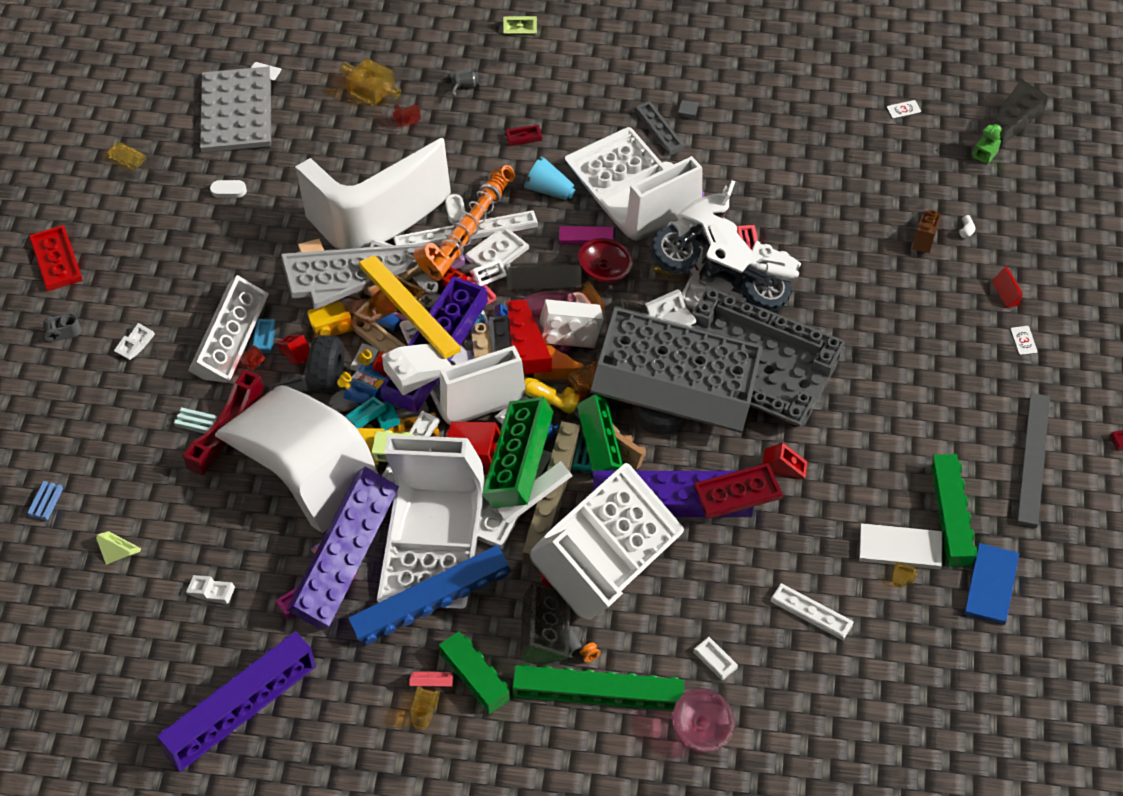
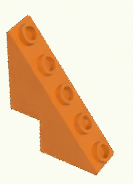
(561, 365)

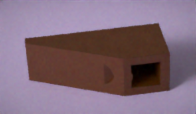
(926, 231)

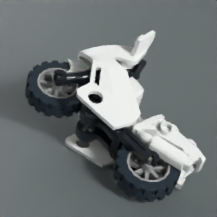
(723, 254)

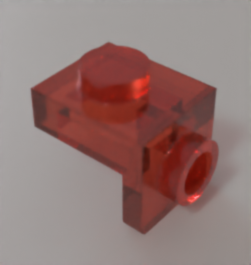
(408, 115)
(252, 358)

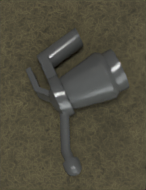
(464, 78)

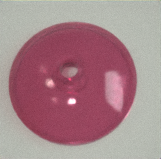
(537, 300)
(712, 713)

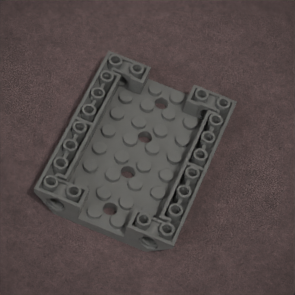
(789, 349)
(674, 380)

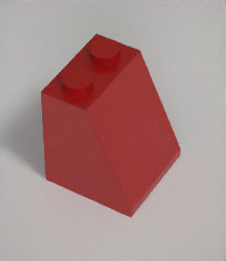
(482, 437)

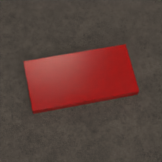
(55, 258)

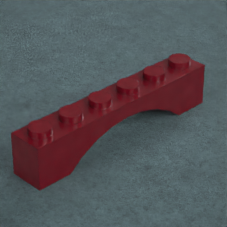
(206, 448)

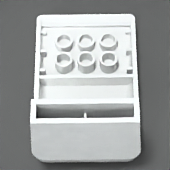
(635, 184)
(379, 205)
(477, 384)
(303, 444)
(438, 480)
(605, 542)

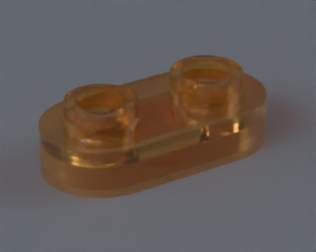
(589, 291)

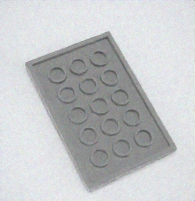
(236, 109)

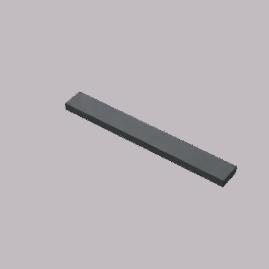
(1033, 460)

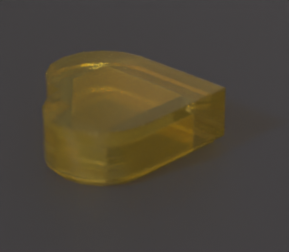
(903, 574)

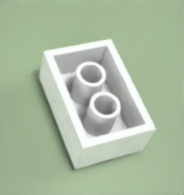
(570, 323)

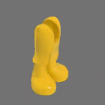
(564, 401)

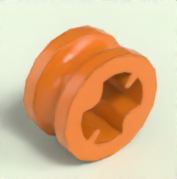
(590, 652)

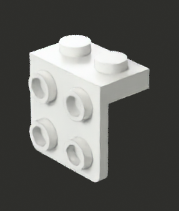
(671, 308)

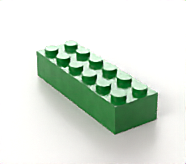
(518, 453)

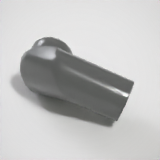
(466, 268)

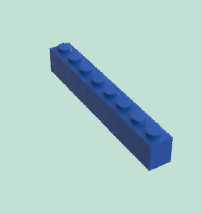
(430, 595)

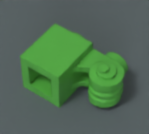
(988, 145)

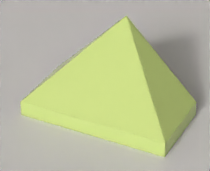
(520, 24)
(114, 547)

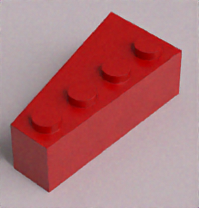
(527, 338)

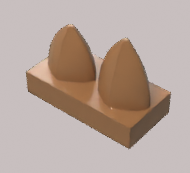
(629, 451)

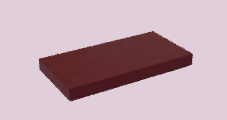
(737, 491)

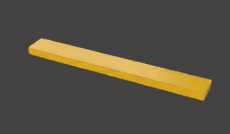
(410, 307)

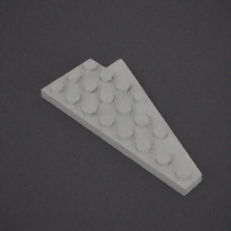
(337, 273)

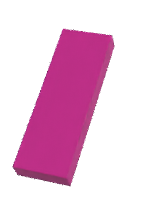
(583, 234)

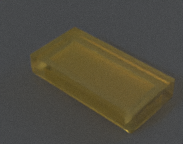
(126, 155)

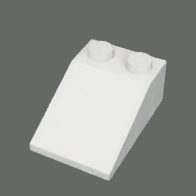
(413, 366)

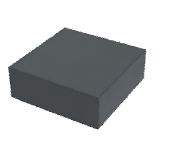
(688, 109)

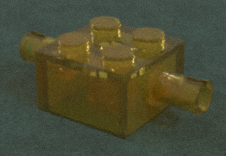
(370, 81)

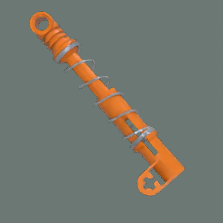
(437, 261)

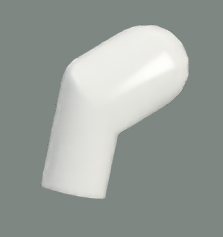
(969, 227)

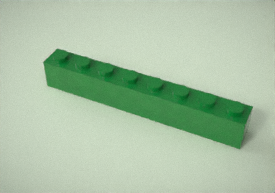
(597, 687)

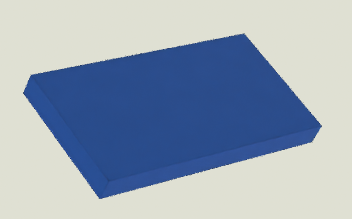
(992, 584)

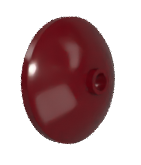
(605, 260)

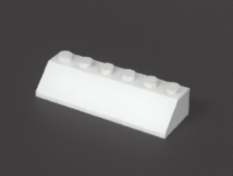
(228, 331)

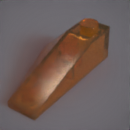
(380, 306)

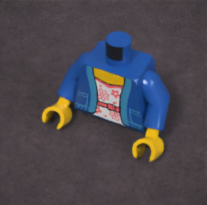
(364, 382)

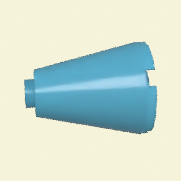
(549, 181)

